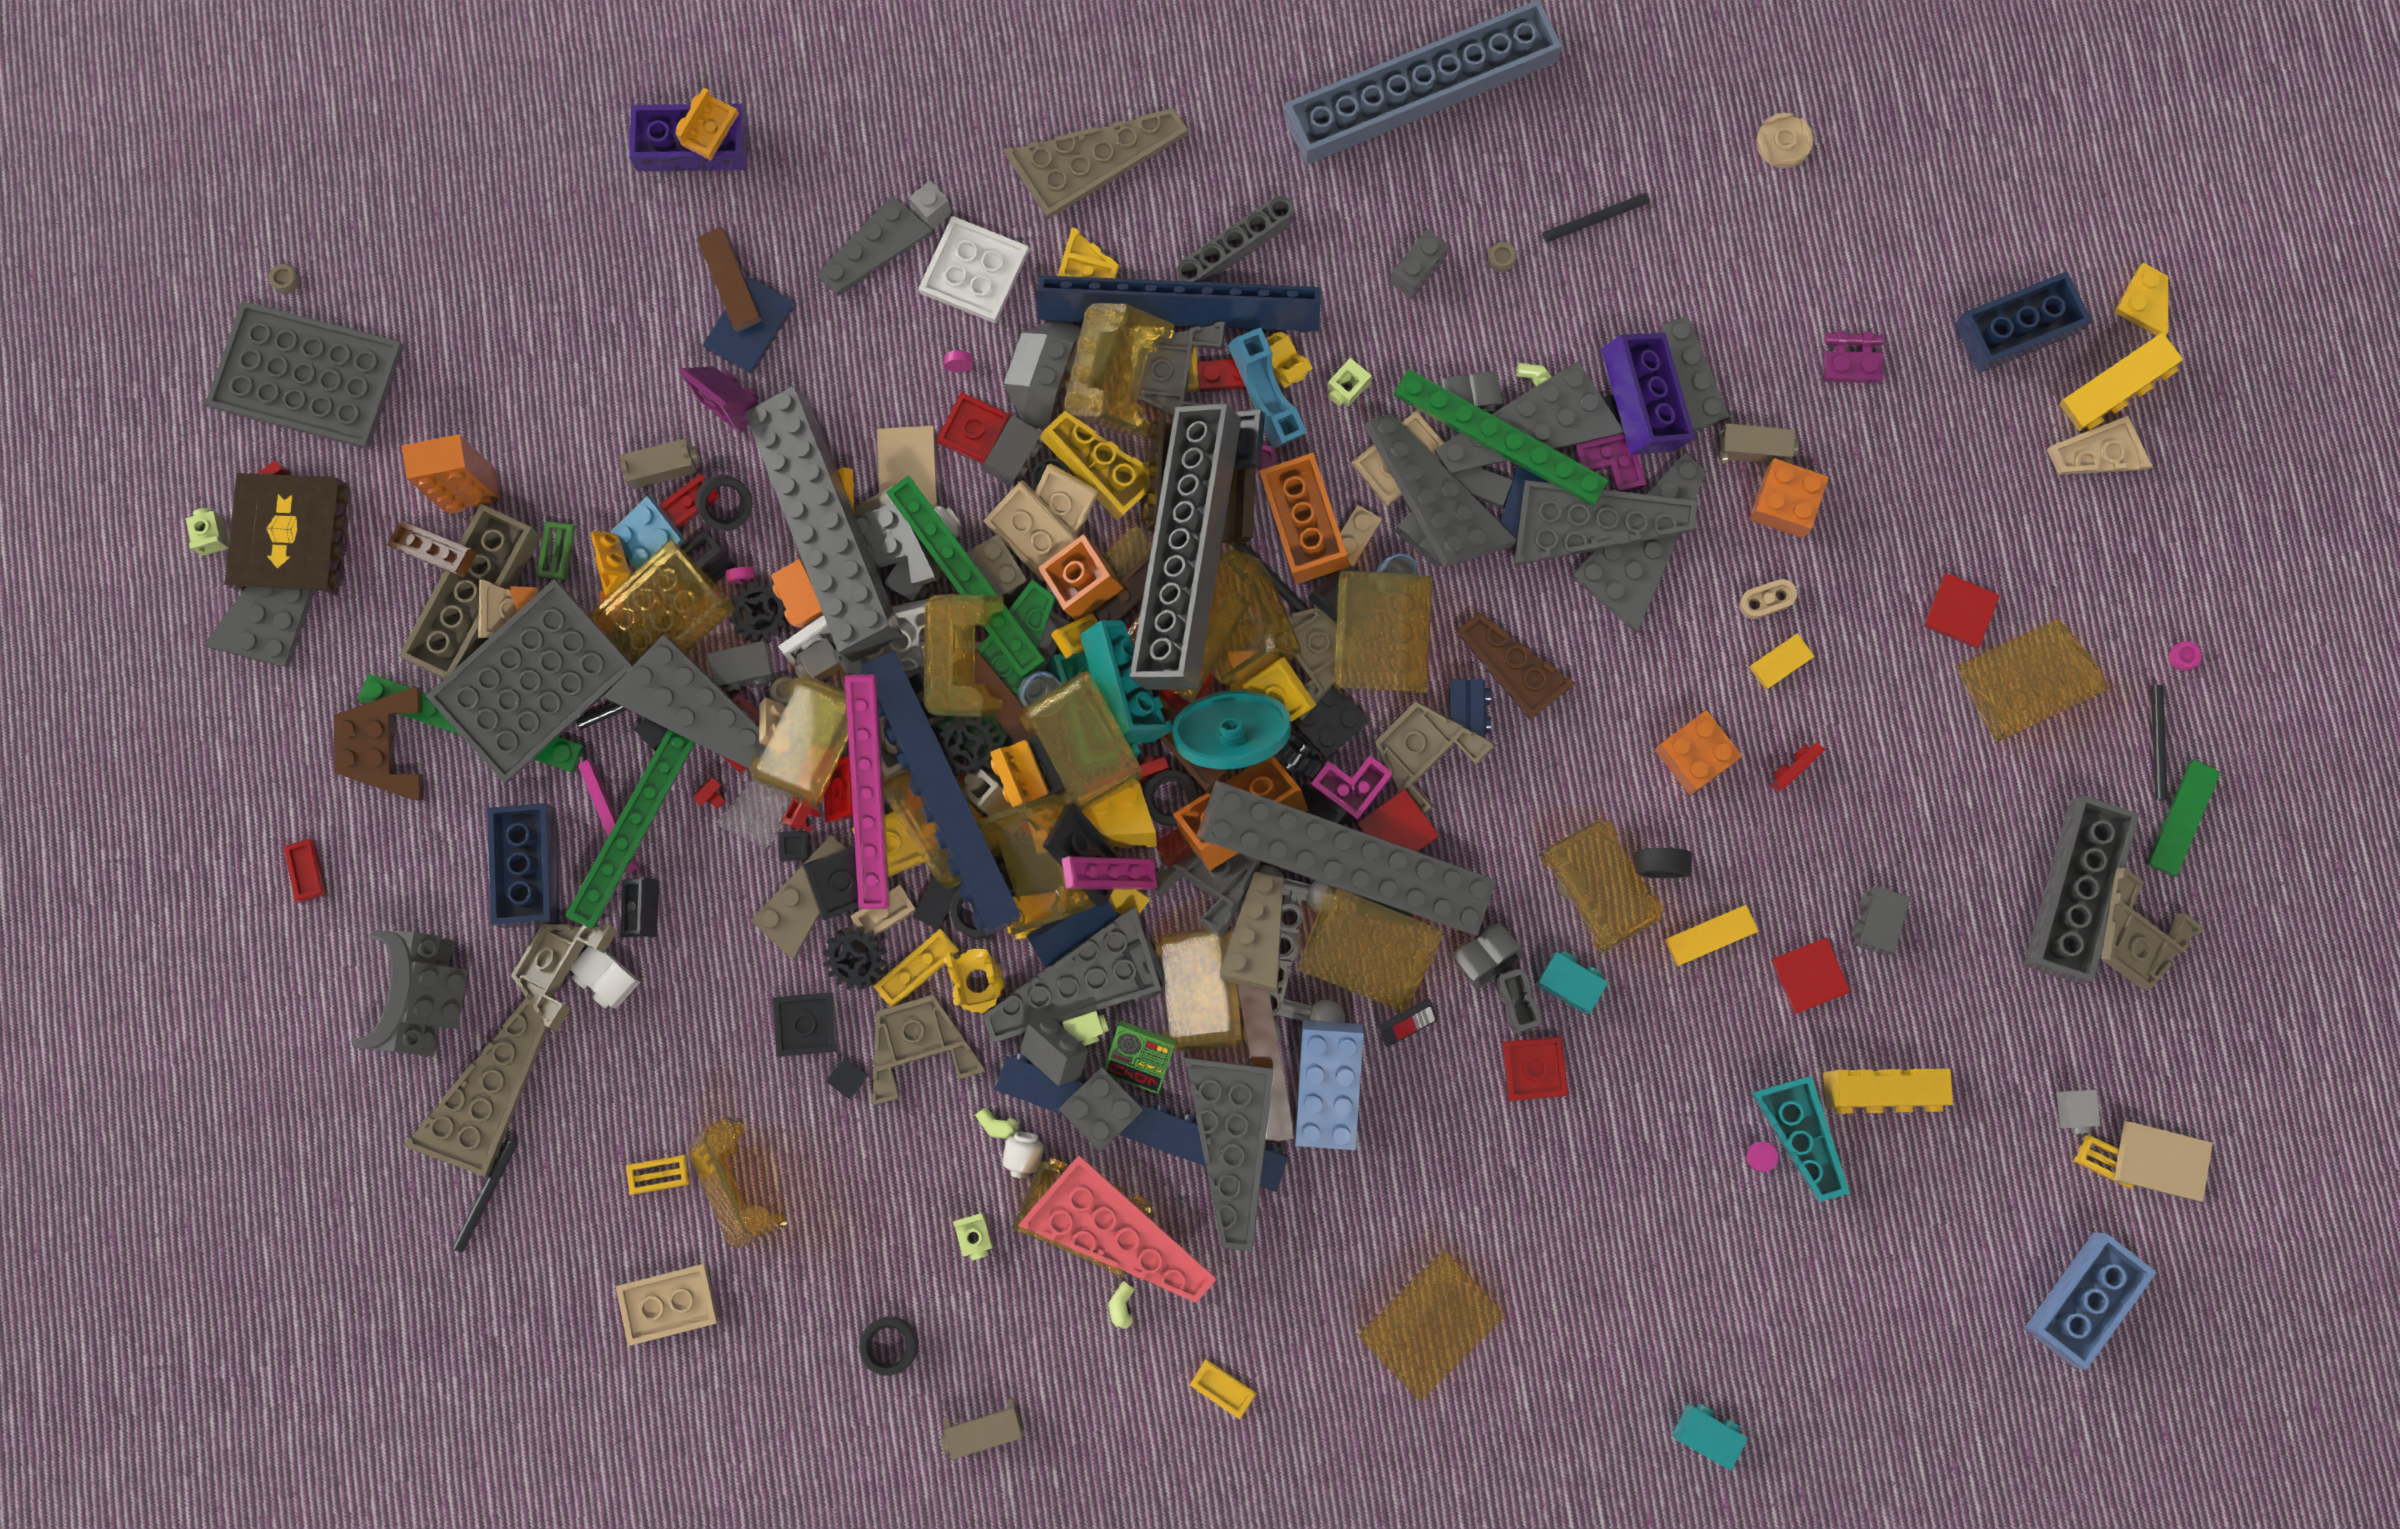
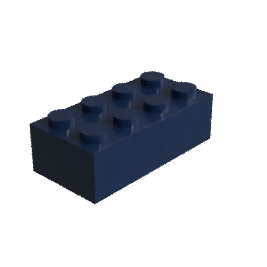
(2022, 322)
(523, 865)

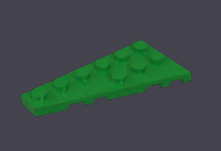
(1032, 614)

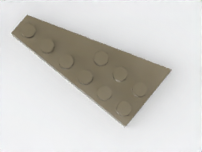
(1086, 160)
(481, 1103)

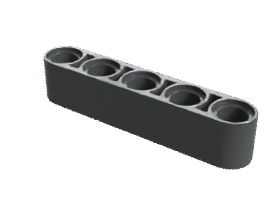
(1239, 232)

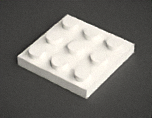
(973, 269)

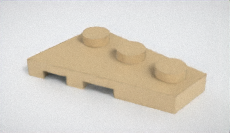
(2103, 449)
(495, 608)

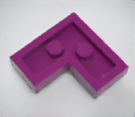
(1614, 454)

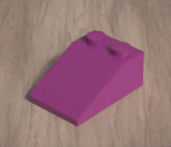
(721, 394)

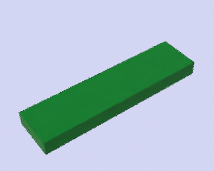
(2183, 818)

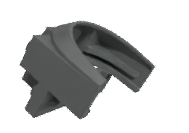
(421, 994)

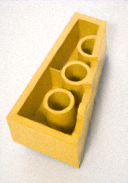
(2121, 382)
(1097, 463)
(1124, 819)
(1887, 1089)

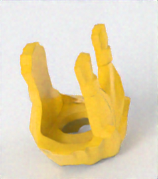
(961, 968)

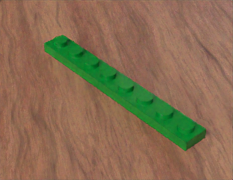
(1501, 437)
(963, 573)
(559, 754)
(630, 830)

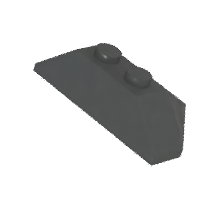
(1039, 371)

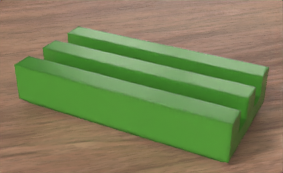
(566, 554)

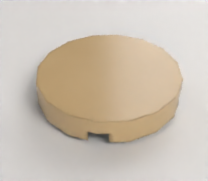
(1784, 140)

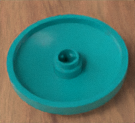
(1231, 729)

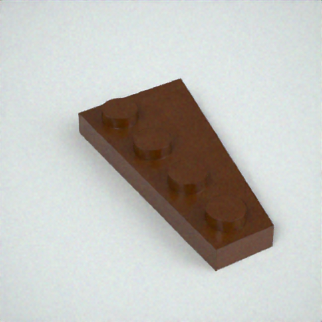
(1518, 671)

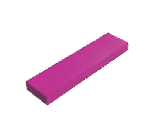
(601, 800)
(1109, 873)

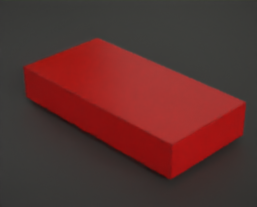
(304, 870)

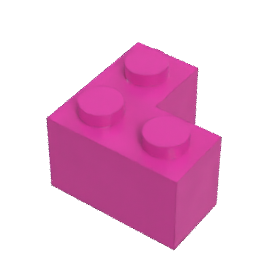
(1353, 793)

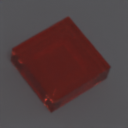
(1173, 848)

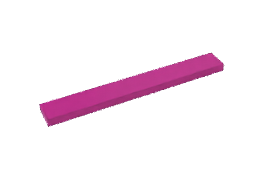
(867, 791)

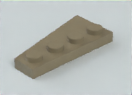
(792, 910)
(1256, 940)

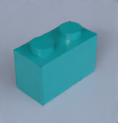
(1572, 982)
(1710, 1437)

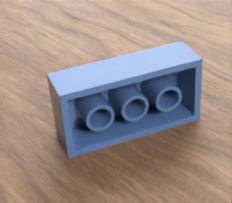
(1329, 1085)
(2090, 1300)

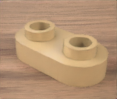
(1766, 599)

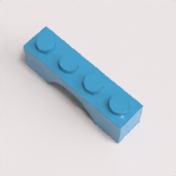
(1254, 364)

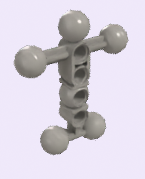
(1294, 893)

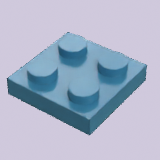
(646, 532)

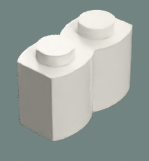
(604, 976)

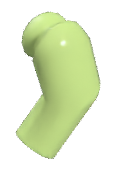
(1537, 373)
(997, 1128)
(1118, 1308)

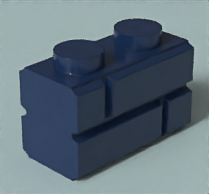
(1468, 704)

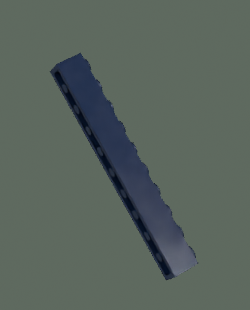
(1185, 302)
(941, 798)
(1152, 1127)

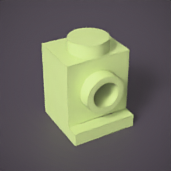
(1351, 375)
(214, 535)
(1086, 1027)
(978, 1224)

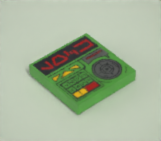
(1139, 1057)

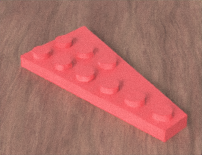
(1105, 1225)

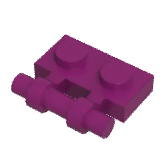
(1853, 366)

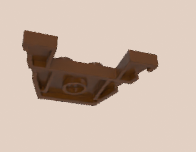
(366, 744)

